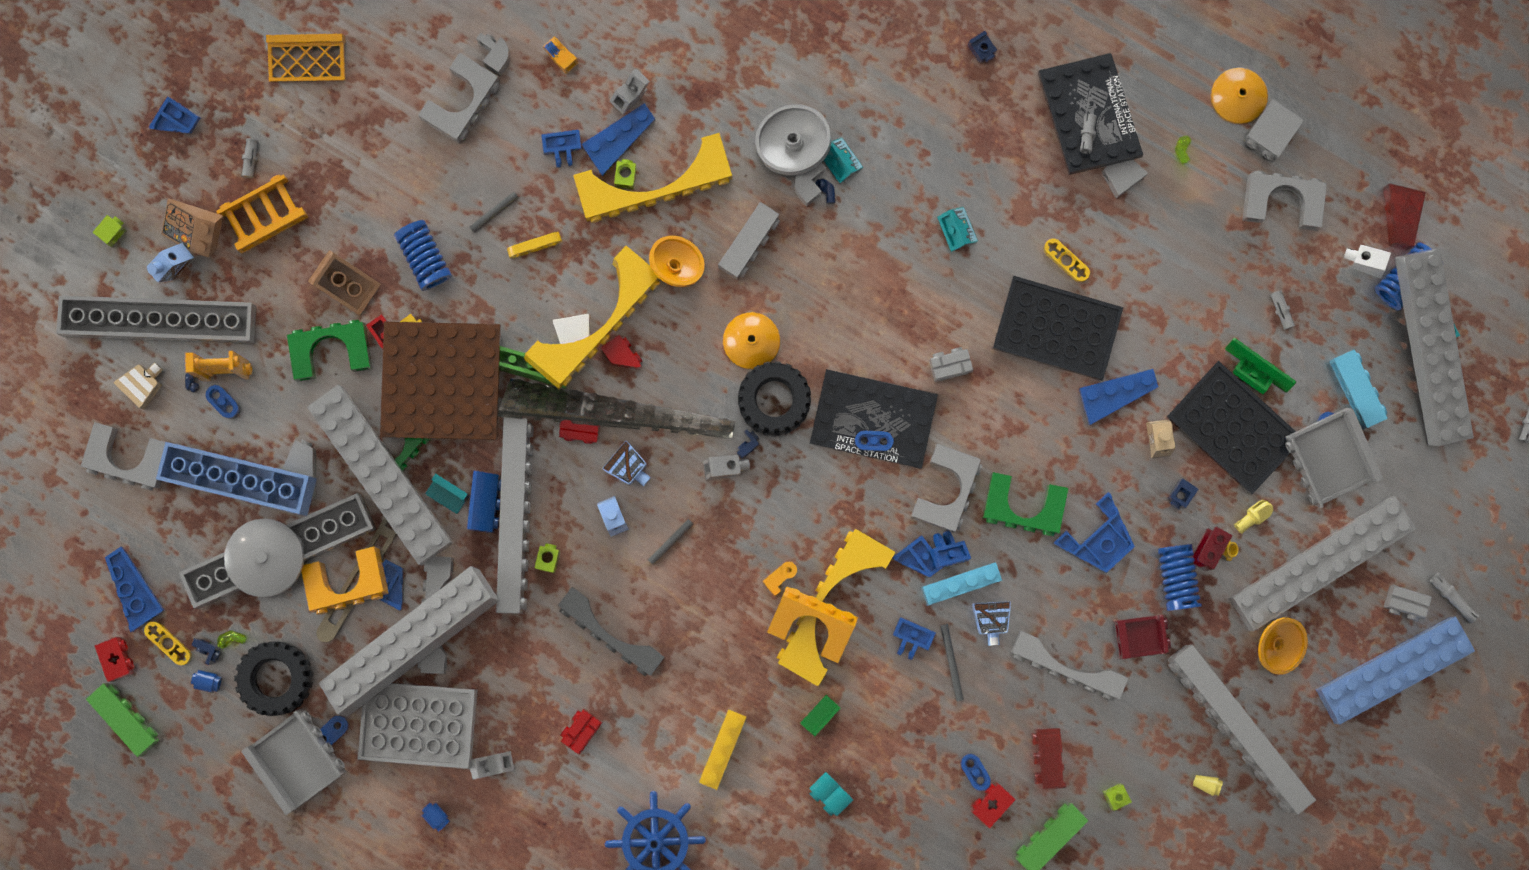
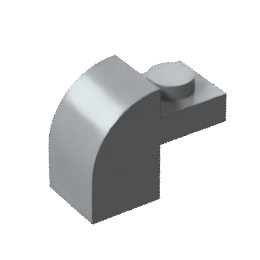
(499, 54)
(630, 92)
(806, 188)
(491, 765)

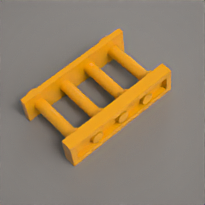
(277, 224)
(205, 368)

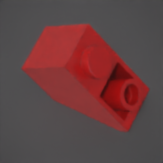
(620, 355)

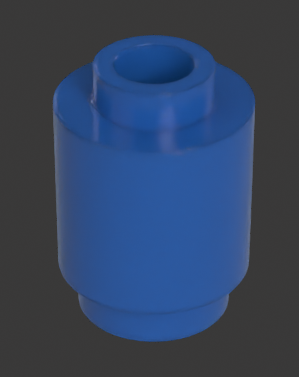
(206, 681)
(435, 816)

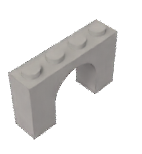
(456, 124)
(1309, 192)
(99, 459)
(965, 469)

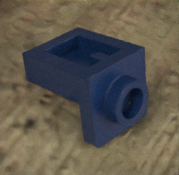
(747, 447)
(204, 647)

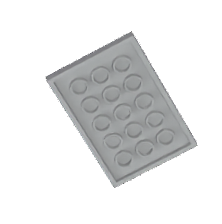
(419, 726)

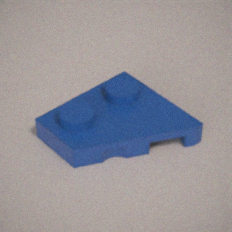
(174, 118)
(917, 557)
(394, 581)

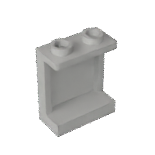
(1273, 130)

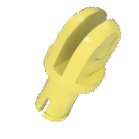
(1255, 515)

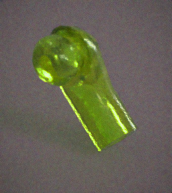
(1181, 148)
(229, 636)

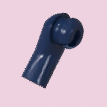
(827, 188)
(190, 383)

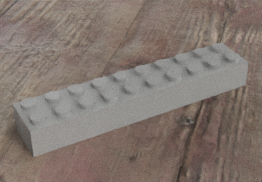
(156, 319)
(1434, 347)
(380, 475)
(513, 516)
(317, 532)
(1322, 563)
(408, 641)
(1240, 729)

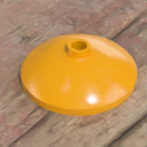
(1232, 105)
(679, 254)
(746, 353)
(1282, 645)

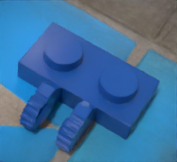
(561, 142)
(948, 551)
(913, 634)

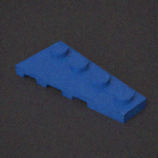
(614, 140)
(1114, 394)
(134, 593)

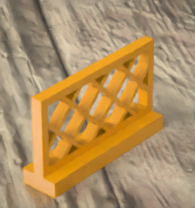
(310, 41)

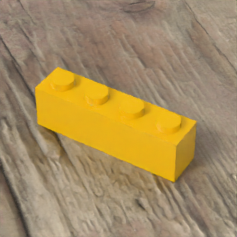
(722, 749)

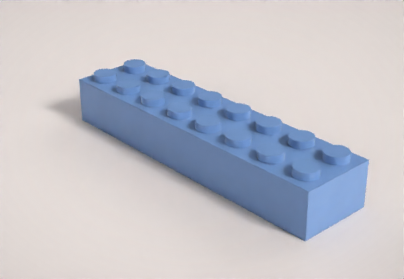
(236, 478)
(1395, 670)

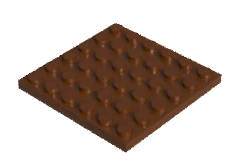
(440, 380)

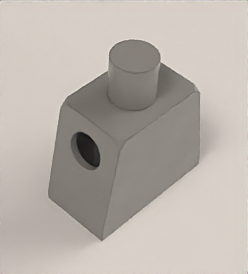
(1123, 176)
(717, 466)

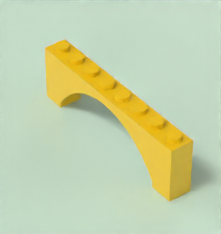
(605, 200)
(561, 361)
(858, 554)

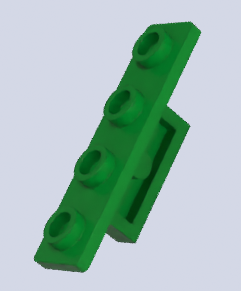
(1257, 370)

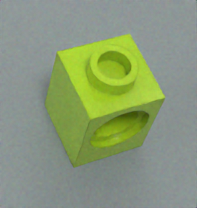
(628, 182)
(110, 230)
(549, 567)
(1116, 796)

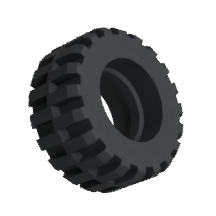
(781, 373)
(247, 678)

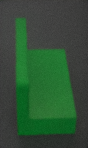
(820, 715)

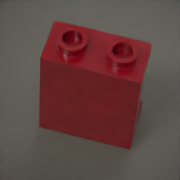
(1211, 548)
(1142, 636)

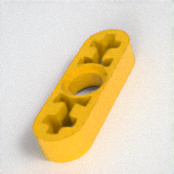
(534, 245)
(1080, 266)
(161, 629)

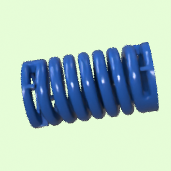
(426, 254)
(1389, 288)
(1179, 578)

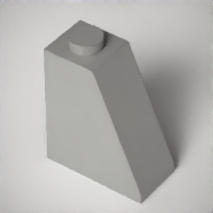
(302, 460)

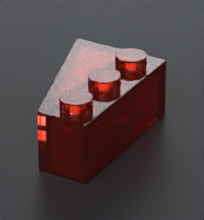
(1403, 214)
(1048, 758)

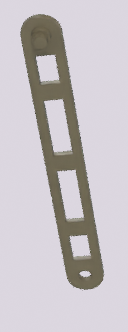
(327, 631)

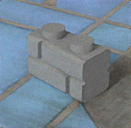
(950, 365)
(1407, 602)

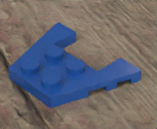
(1106, 544)

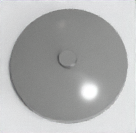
(793, 139)
(264, 557)

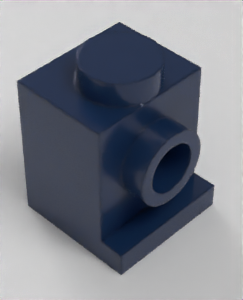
(980, 54)
(1188, 491)

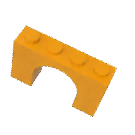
(370, 585)
(796, 604)

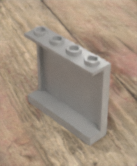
(1333, 457)
(294, 761)

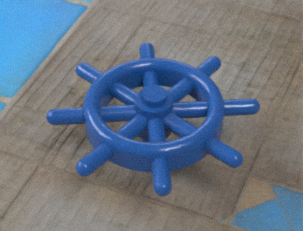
(655, 840)

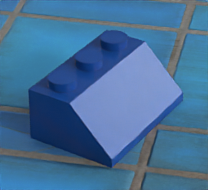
(484, 502)

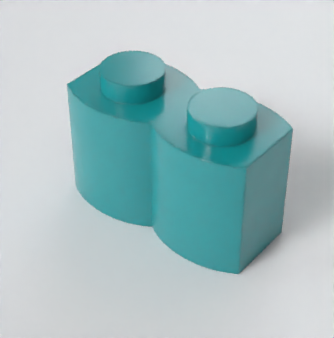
(831, 794)

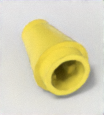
(1208, 784)

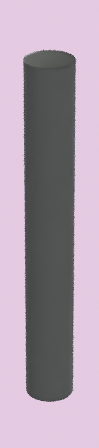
(493, 212)
(670, 542)

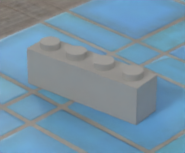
(749, 240)

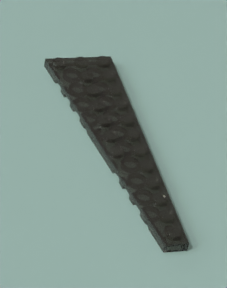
(579, 407)

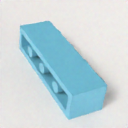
(1358, 389)
(961, 583)

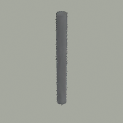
(952, 662)

